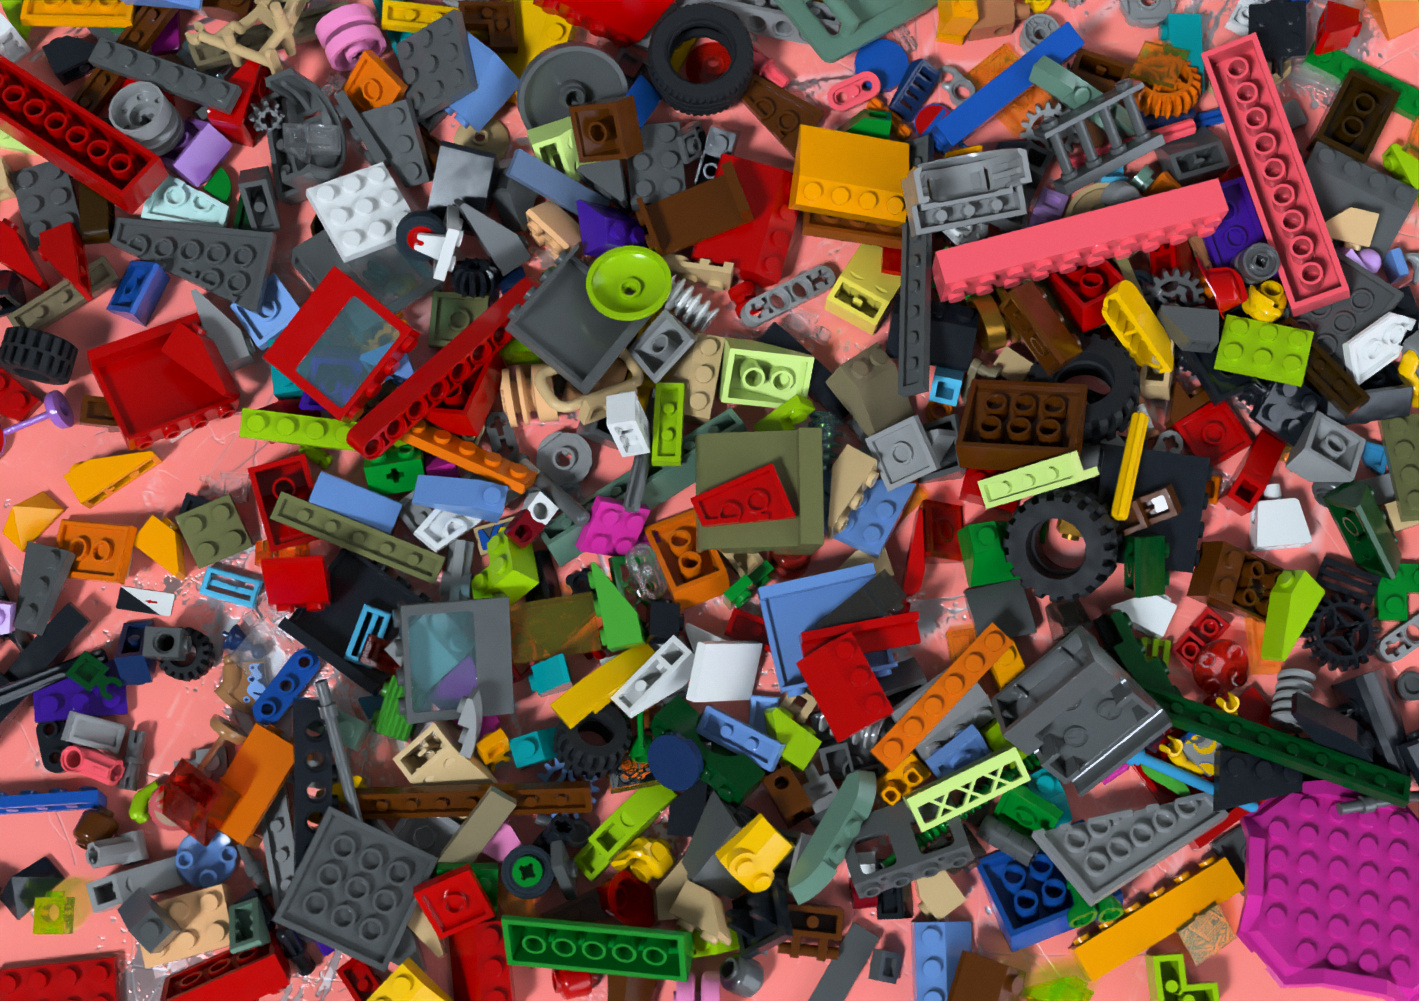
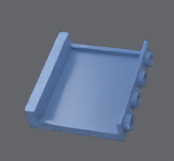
(798, 607)

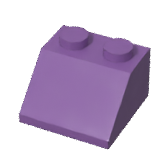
(197, 152)

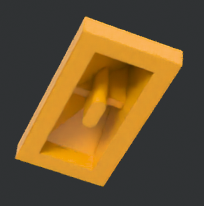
(31, 519)

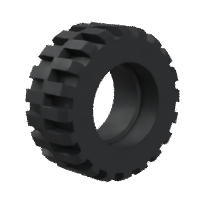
(1113, 366)
(1033, 564)

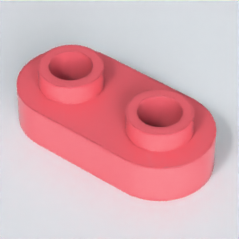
(854, 90)

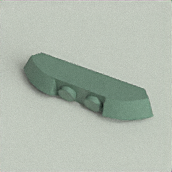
(1074, 92)
(833, 836)

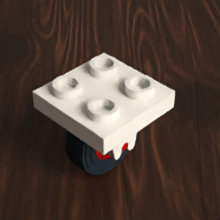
(426, 237)

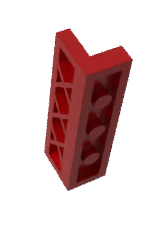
(870, 634)

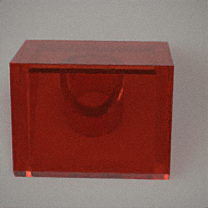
(940, 531)

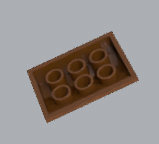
(1020, 423)

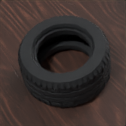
(700, 22)

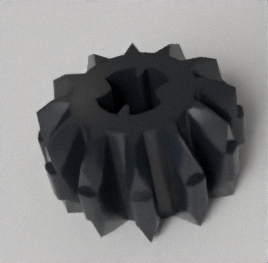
(475, 277)

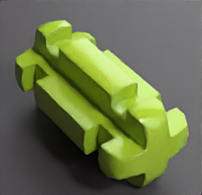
(317, 456)

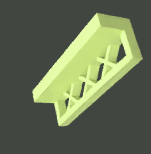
(1034, 479)
(961, 777)

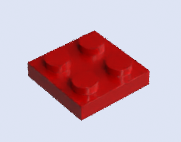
(1213, 433)
(454, 901)

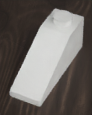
(657, 678)

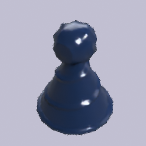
(233, 638)

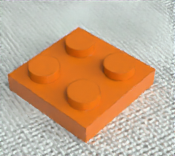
(373, 83)

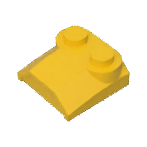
(755, 854)

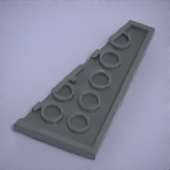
(217, 259)

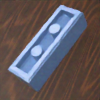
(355, 502)

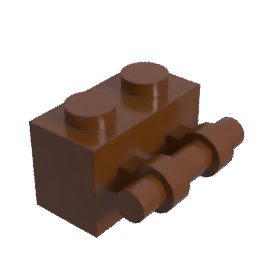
(815, 922)

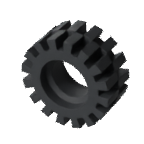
(200, 663)

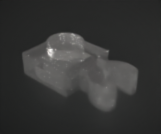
(234, 483)

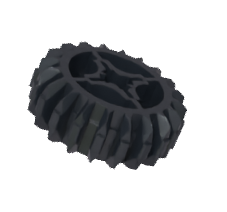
(1344, 643)

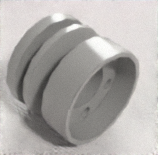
(147, 117)

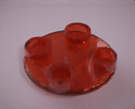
(1220, 666)

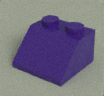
(607, 228)

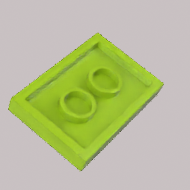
(1264, 350)

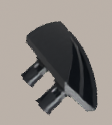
(1374, 706)

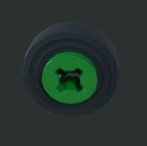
(515, 866)

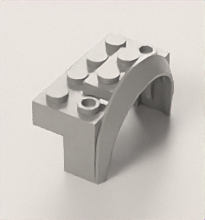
(955, 190)

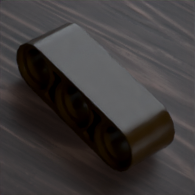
(95, 216)

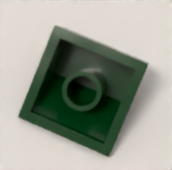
(1145, 564)

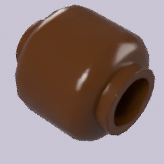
(95, 826)

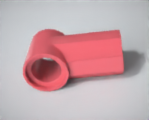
(92, 764)

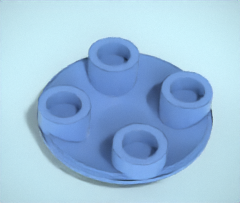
(206, 865)

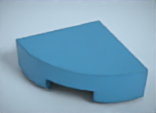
(1374, 457)

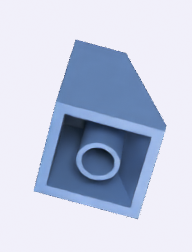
(495, 87)

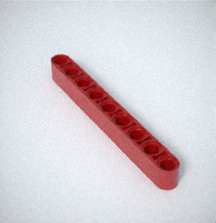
(437, 376)

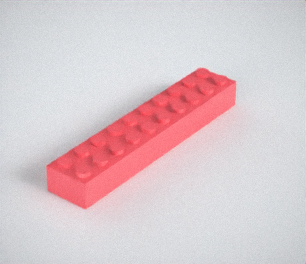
(1275, 175)
(1079, 241)

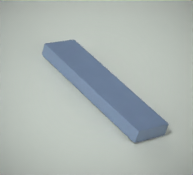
(550, 182)

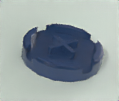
(675, 761)

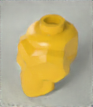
(1265, 301)
(646, 858)

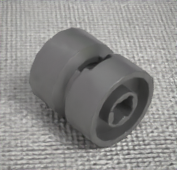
(1256, 263)

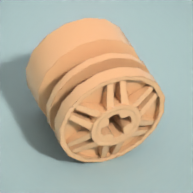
(523, 397)

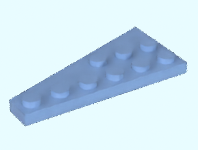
(874, 519)

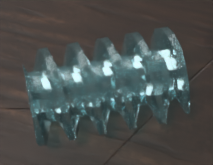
(827, 422)

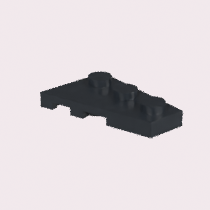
(1250, 779)

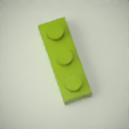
(668, 424)

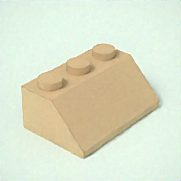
(700, 374)

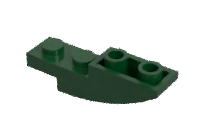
(1130, 654)

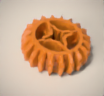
(1169, 101)

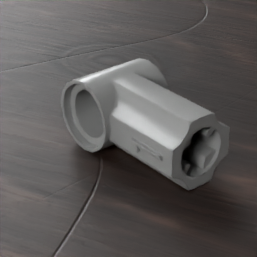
(123, 849)

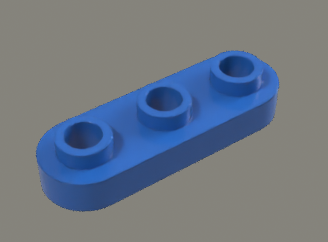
(283, 700)

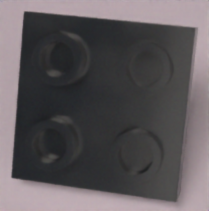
(761, 919)

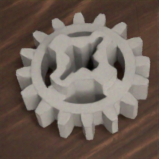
(1048, 112)

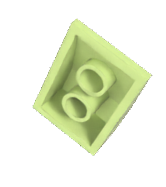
(762, 373)

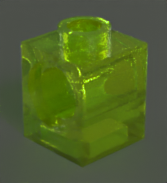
(44, 924)

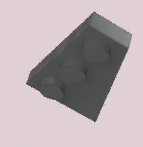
(400, 140)
(40, 585)

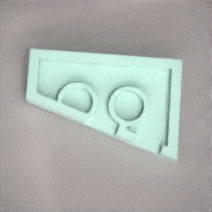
(182, 204)

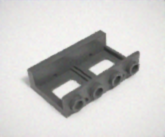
(910, 863)

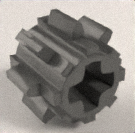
(273, 117)

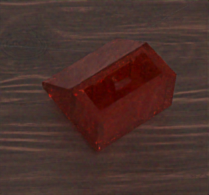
(197, 800)

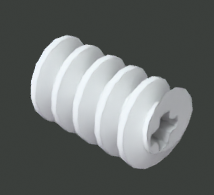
(690, 306)

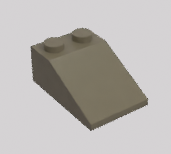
(870, 390)

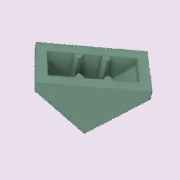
(247, 926)

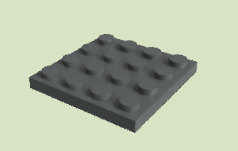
(1342, 320)
(355, 889)

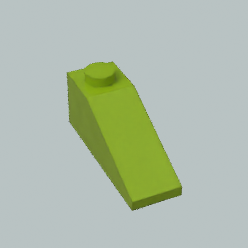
(1289, 610)

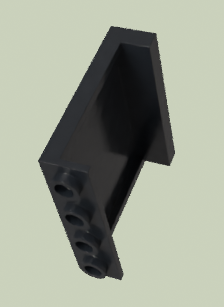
(1157, 469)
(329, 632)

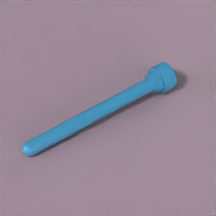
(1180, 774)

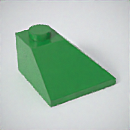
(984, 553)

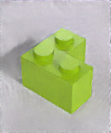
(510, 570)
(1169, 983)

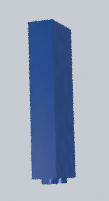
(1002, 91)

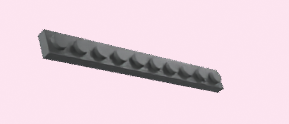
(915, 294)

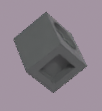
(155, 637)

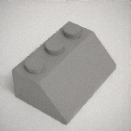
(972, 709)

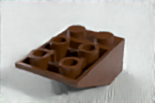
(1101, 74)
(1227, 576)

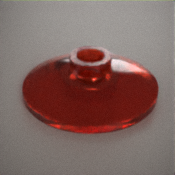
(697, 62)

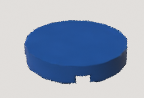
(883, 59)

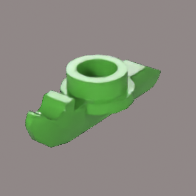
(1174, 785)

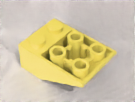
(862, 291)

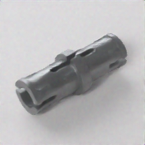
(133, 760)

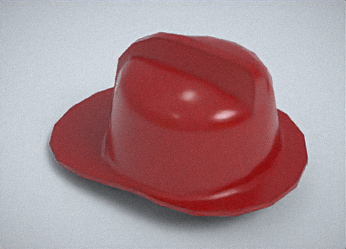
(1226, 286)
(627, 900)

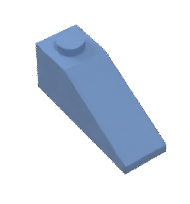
(461, 496)

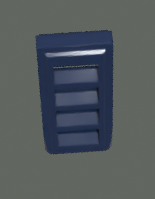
(924, 75)

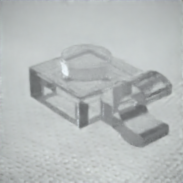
(802, 324)
(262, 611)

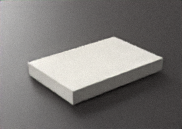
(724, 671)

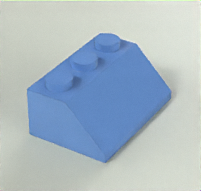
(935, 956)

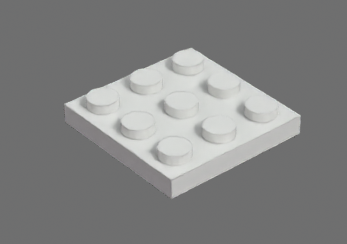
(359, 210)

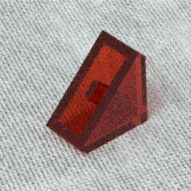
(376, 657)

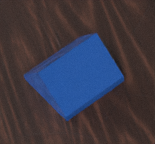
(139, 291)

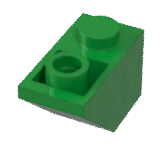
(869, 123)

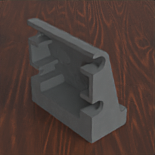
(1079, 712)

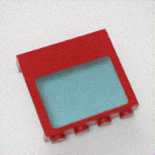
(341, 346)

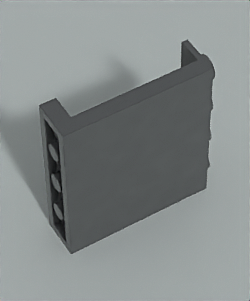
(565, 326)

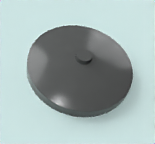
(566, 77)

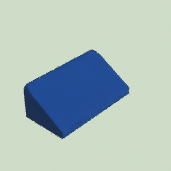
(645, 99)

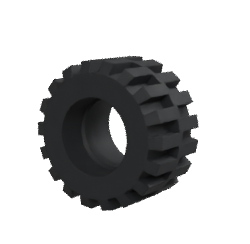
(37, 355)
(593, 759)

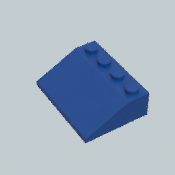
(1028, 900)

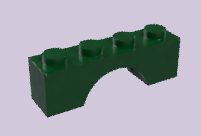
(730, 776)

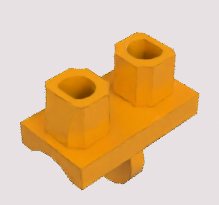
(902, 780)

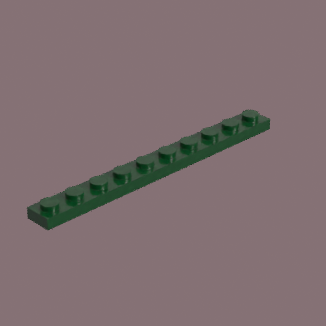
(1283, 748)

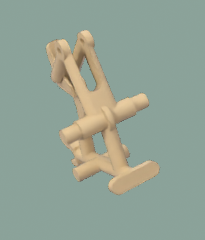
(272, 15)

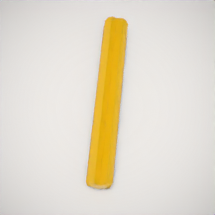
(1129, 466)

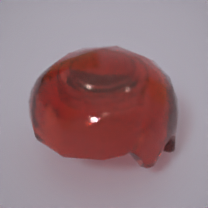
(789, 565)

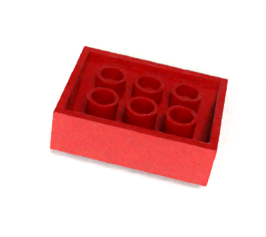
(616, 20)
(762, 244)

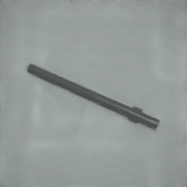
(329, 711)

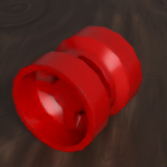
(742, 294)

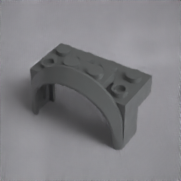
(297, 99)

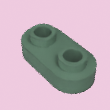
(1143, 179)

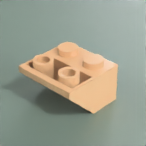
(554, 229)

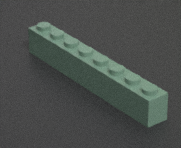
(661, 484)

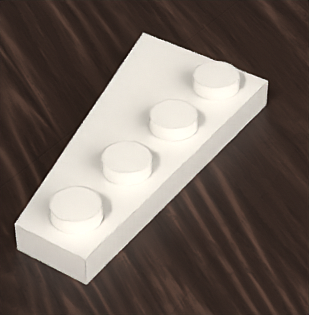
(444, 527)

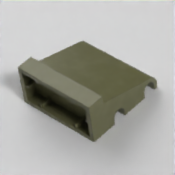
(800, 470)

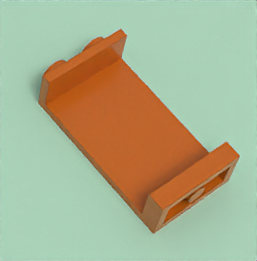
(258, 776)

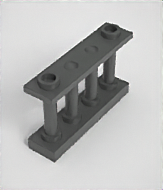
(1120, 152)

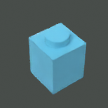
(946, 386)

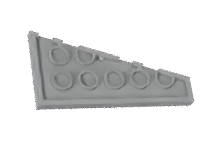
(1124, 844)

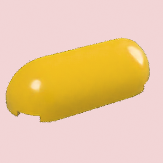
(1137, 326)

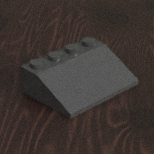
(1345, 183)

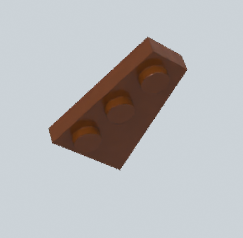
(780, 111)

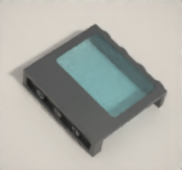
(383, 273)
(448, 652)

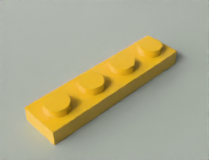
(415, 16)

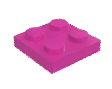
(611, 528)

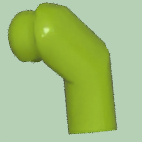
(140, 802)

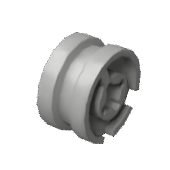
(1037, 23)

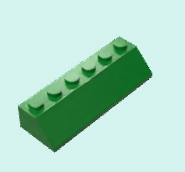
(598, 948)

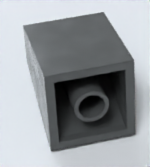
(715, 828)

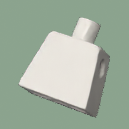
(1277, 523)

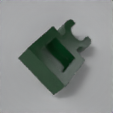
(91, 672)

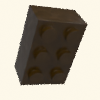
(1355, 116)

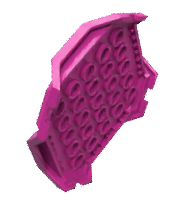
(1333, 893)

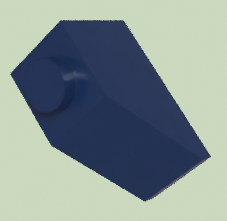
(128, 657)

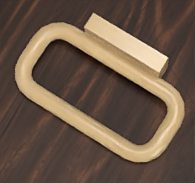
(592, 405)

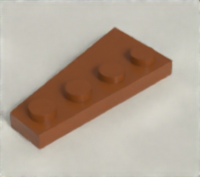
(851, 230)

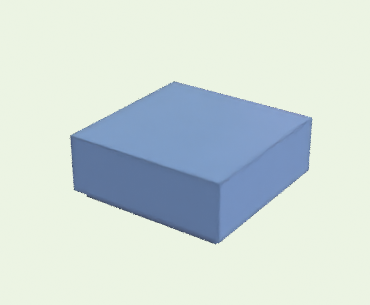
(1395, 266)

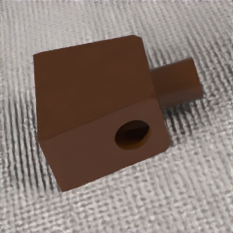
(790, 802)

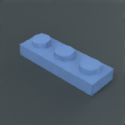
(740, 737)

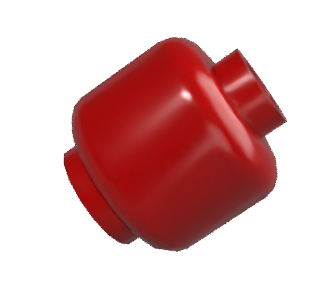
(573, 983)

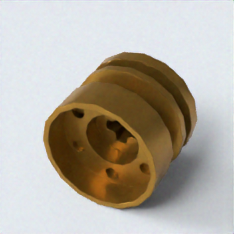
(991, 321)

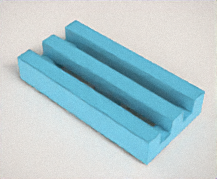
(258, 584)
(376, 612)

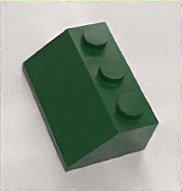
(1364, 528)

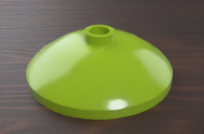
(627, 271)

